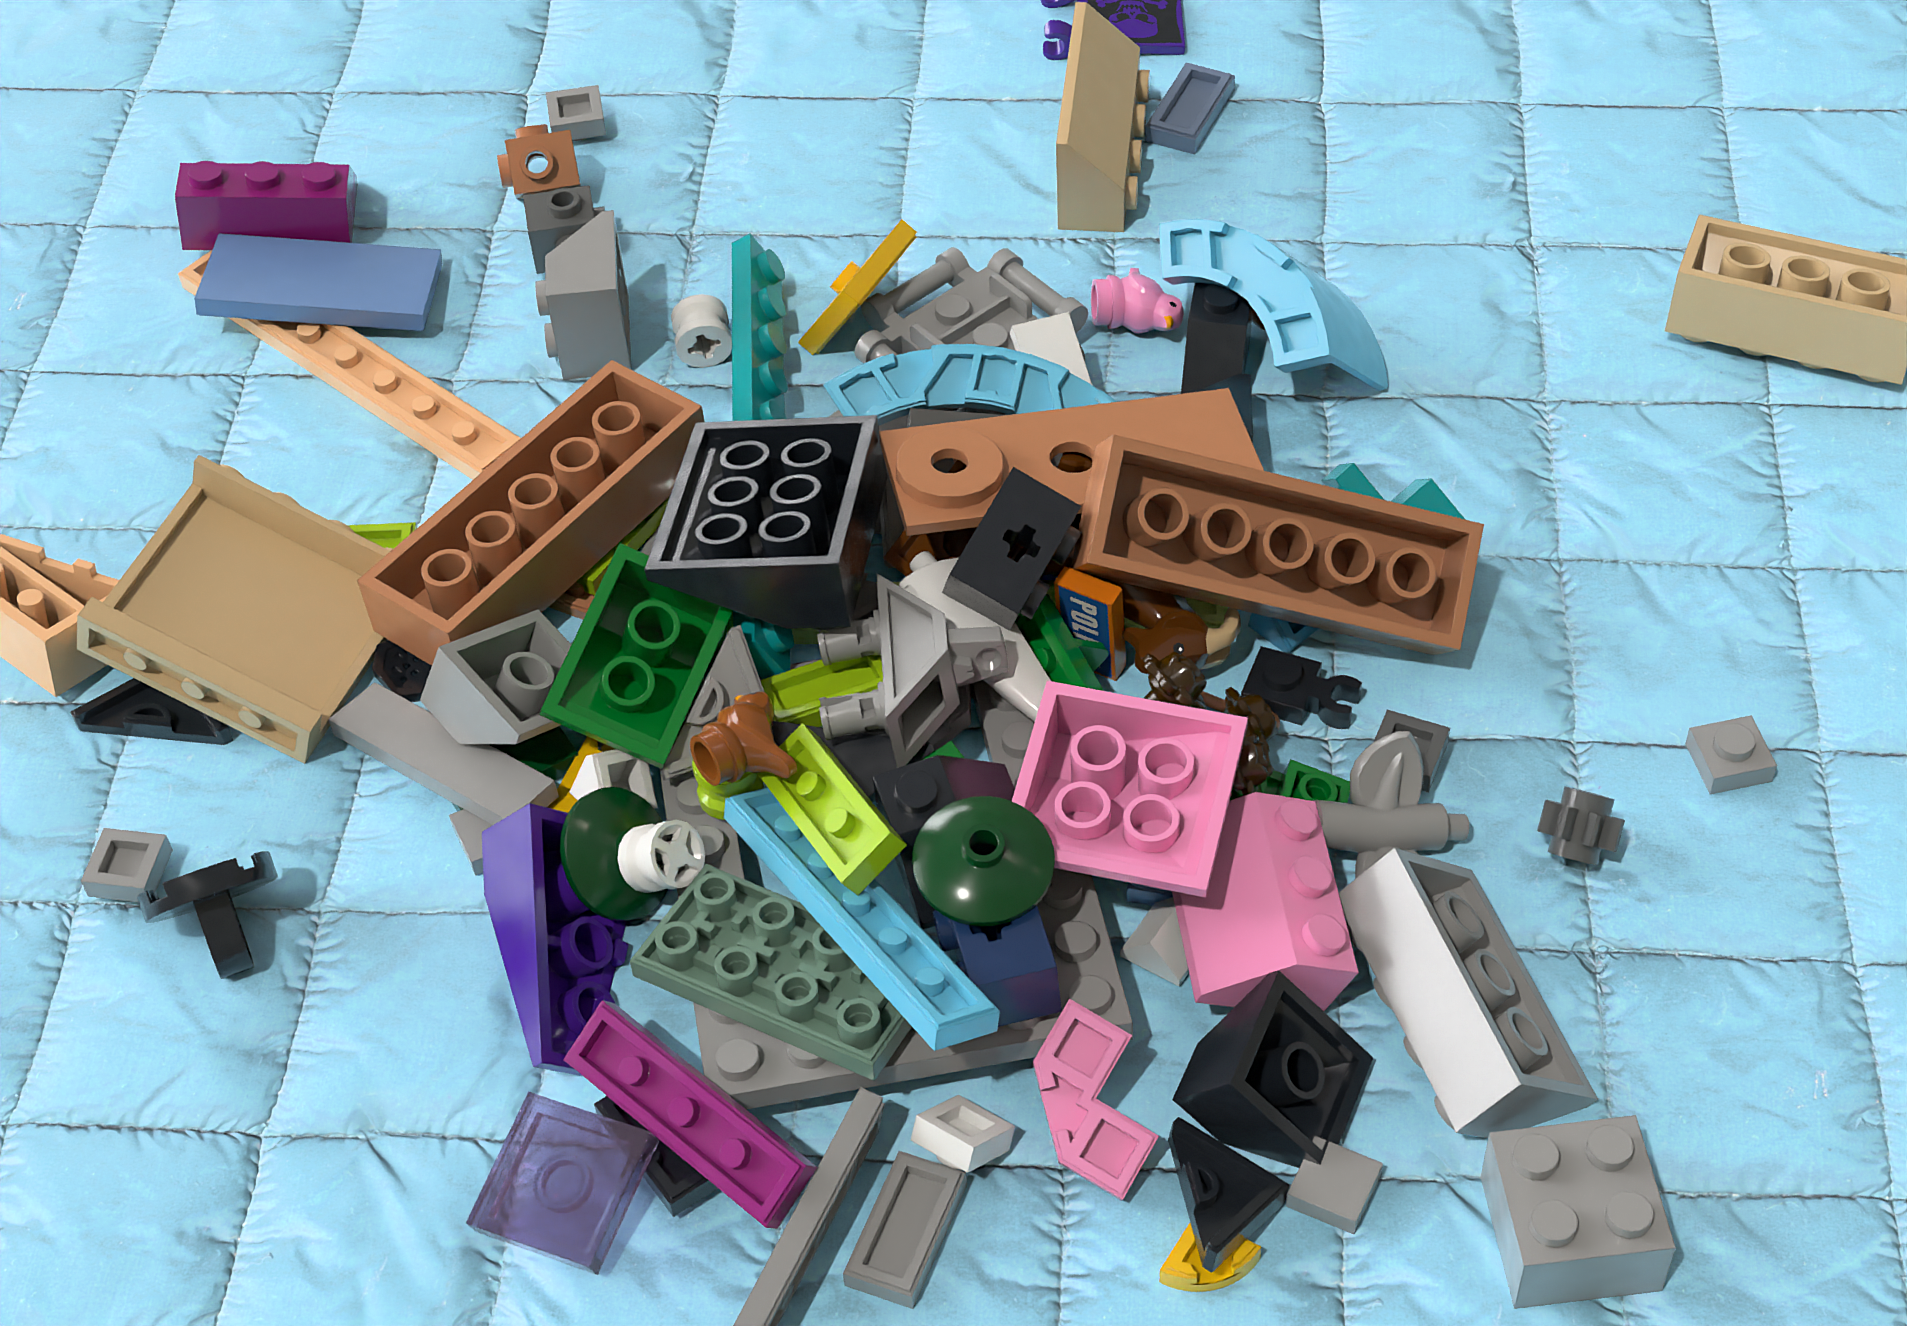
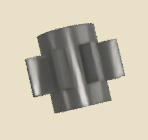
(1581, 825)

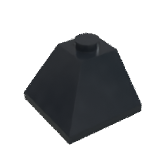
(918, 791)
(1275, 1075)

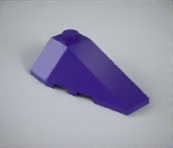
(551, 944)

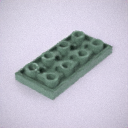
(770, 970)

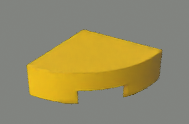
(1185, 1271)

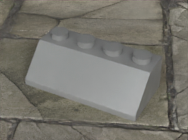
(1462, 996)

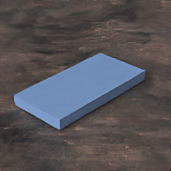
(319, 282)

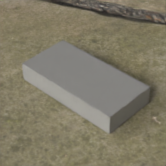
(905, 1229)

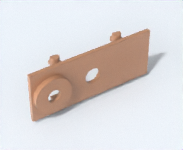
(990, 447)

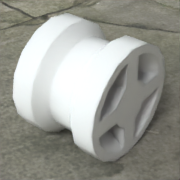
(701, 331)
(671, 843)

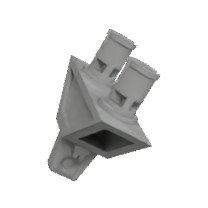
(919, 667)

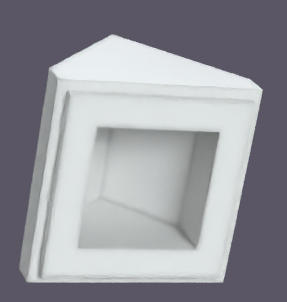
(614, 769)
(1158, 944)

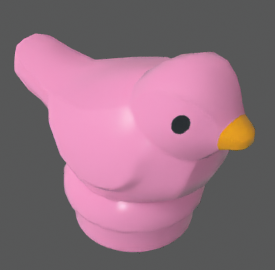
(1134, 303)

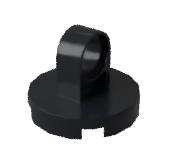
(210, 895)

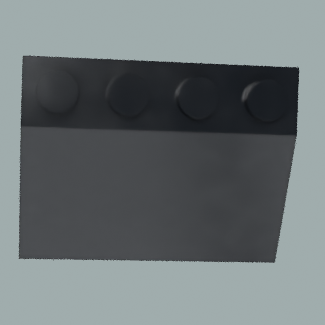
(774, 518)

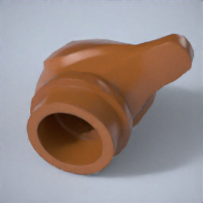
(741, 742)

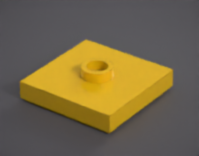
(856, 285)

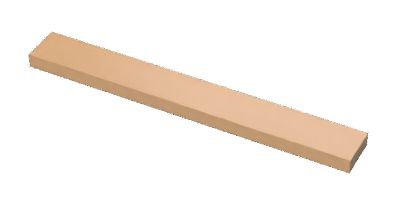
(382, 386)

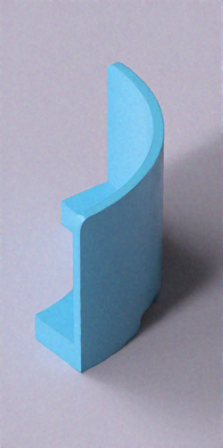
(1301, 311)

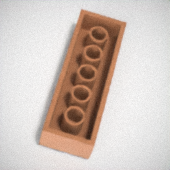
(535, 514)
(1277, 546)

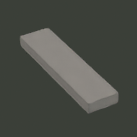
(424, 751)
(814, 1213)

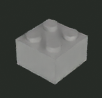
(1576, 1212)

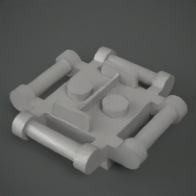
(972, 312)

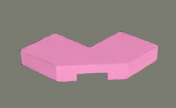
(1085, 1131)

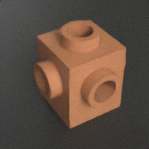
(534, 143)

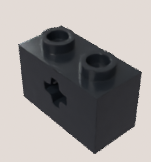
(1020, 514)

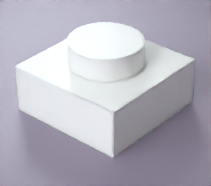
(962, 1133)

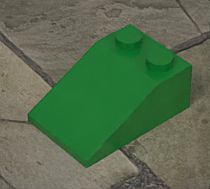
(635, 661)

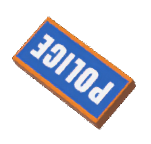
(1093, 613)

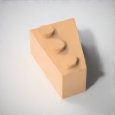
(41, 613)

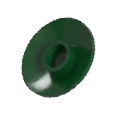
(591, 852)
(990, 886)

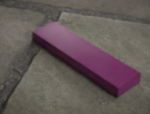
(690, 1114)

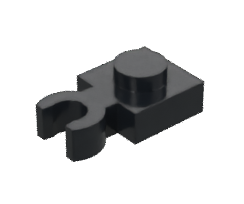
(1295, 687)

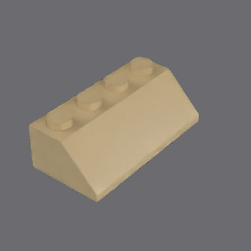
(1099, 126)
(1793, 299)

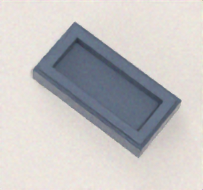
(1190, 108)

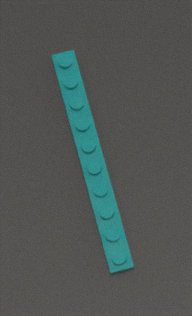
(759, 395)

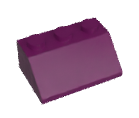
(265, 201)

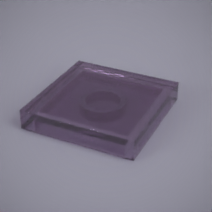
(562, 1182)

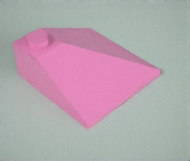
(1131, 785)

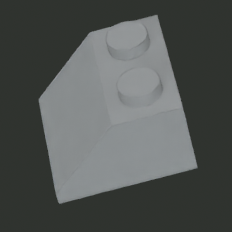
(586, 300)
(496, 681)

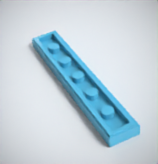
(868, 927)

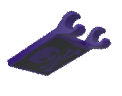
(1149, 23)

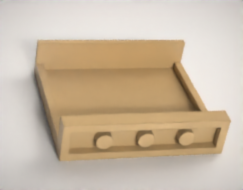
(243, 611)

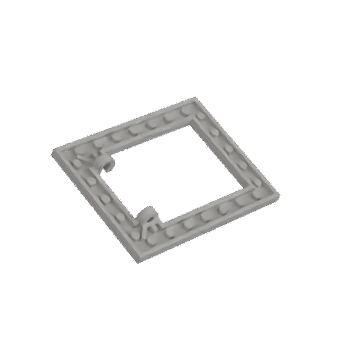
(768, 1071)

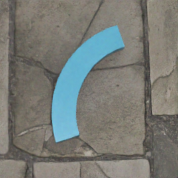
(959, 378)

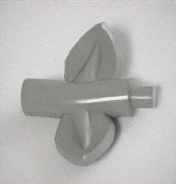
(1386, 808)

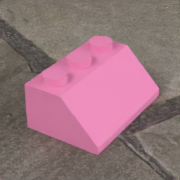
(1267, 907)

